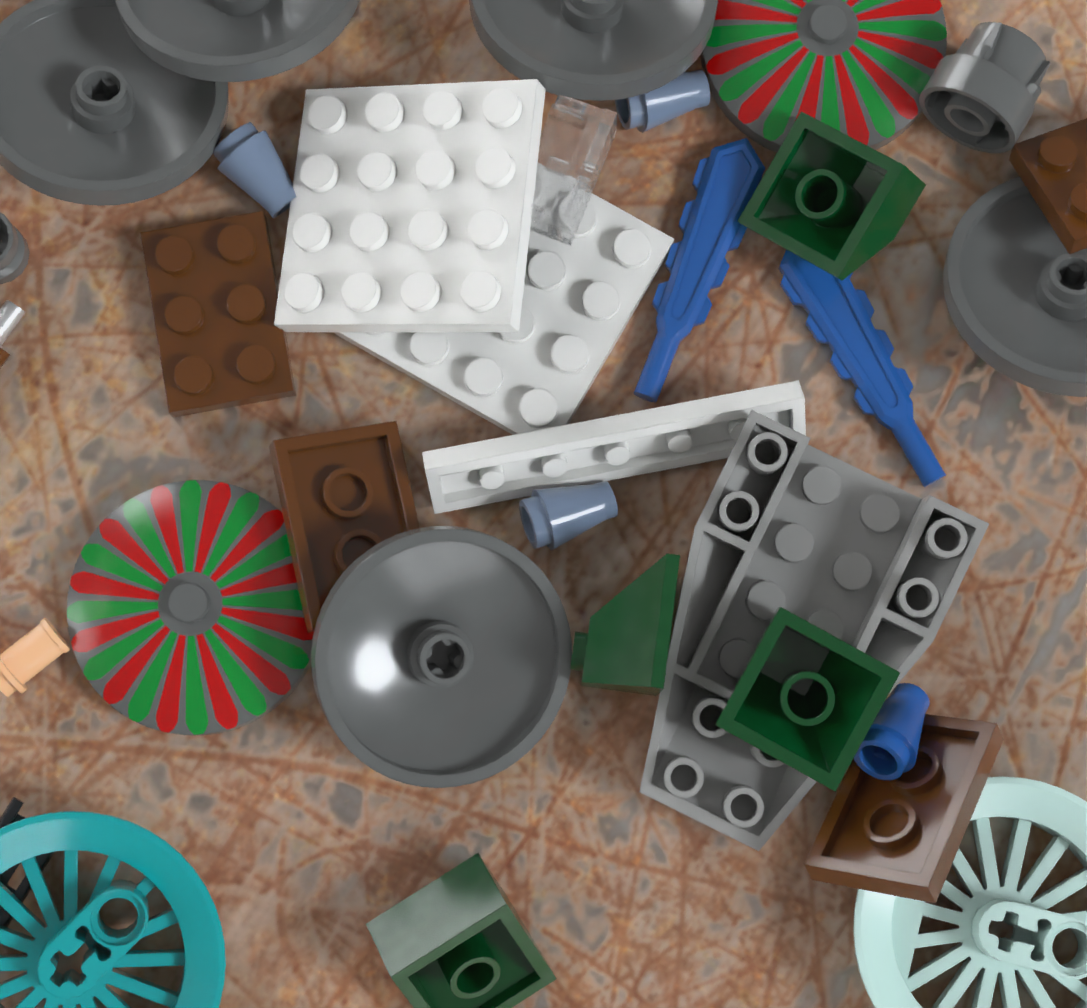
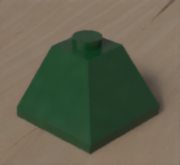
(831, 198)
(631, 634)
(807, 698)

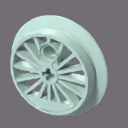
(889, 925)

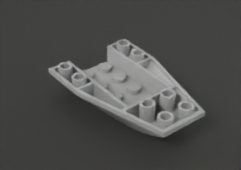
(822, 544)

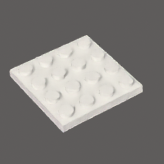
(412, 208)
(569, 323)

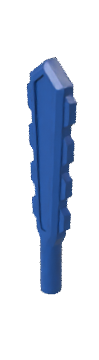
(698, 261)
(861, 354)

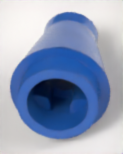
(895, 734)

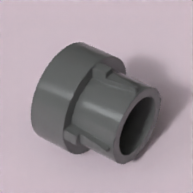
(986, 88)

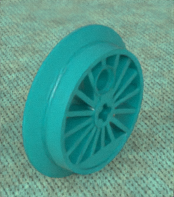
(108, 947)

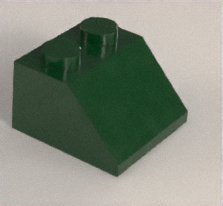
(460, 944)

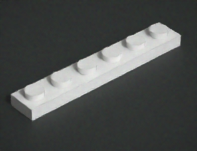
(603, 447)

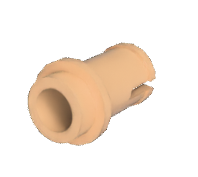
(30, 656)

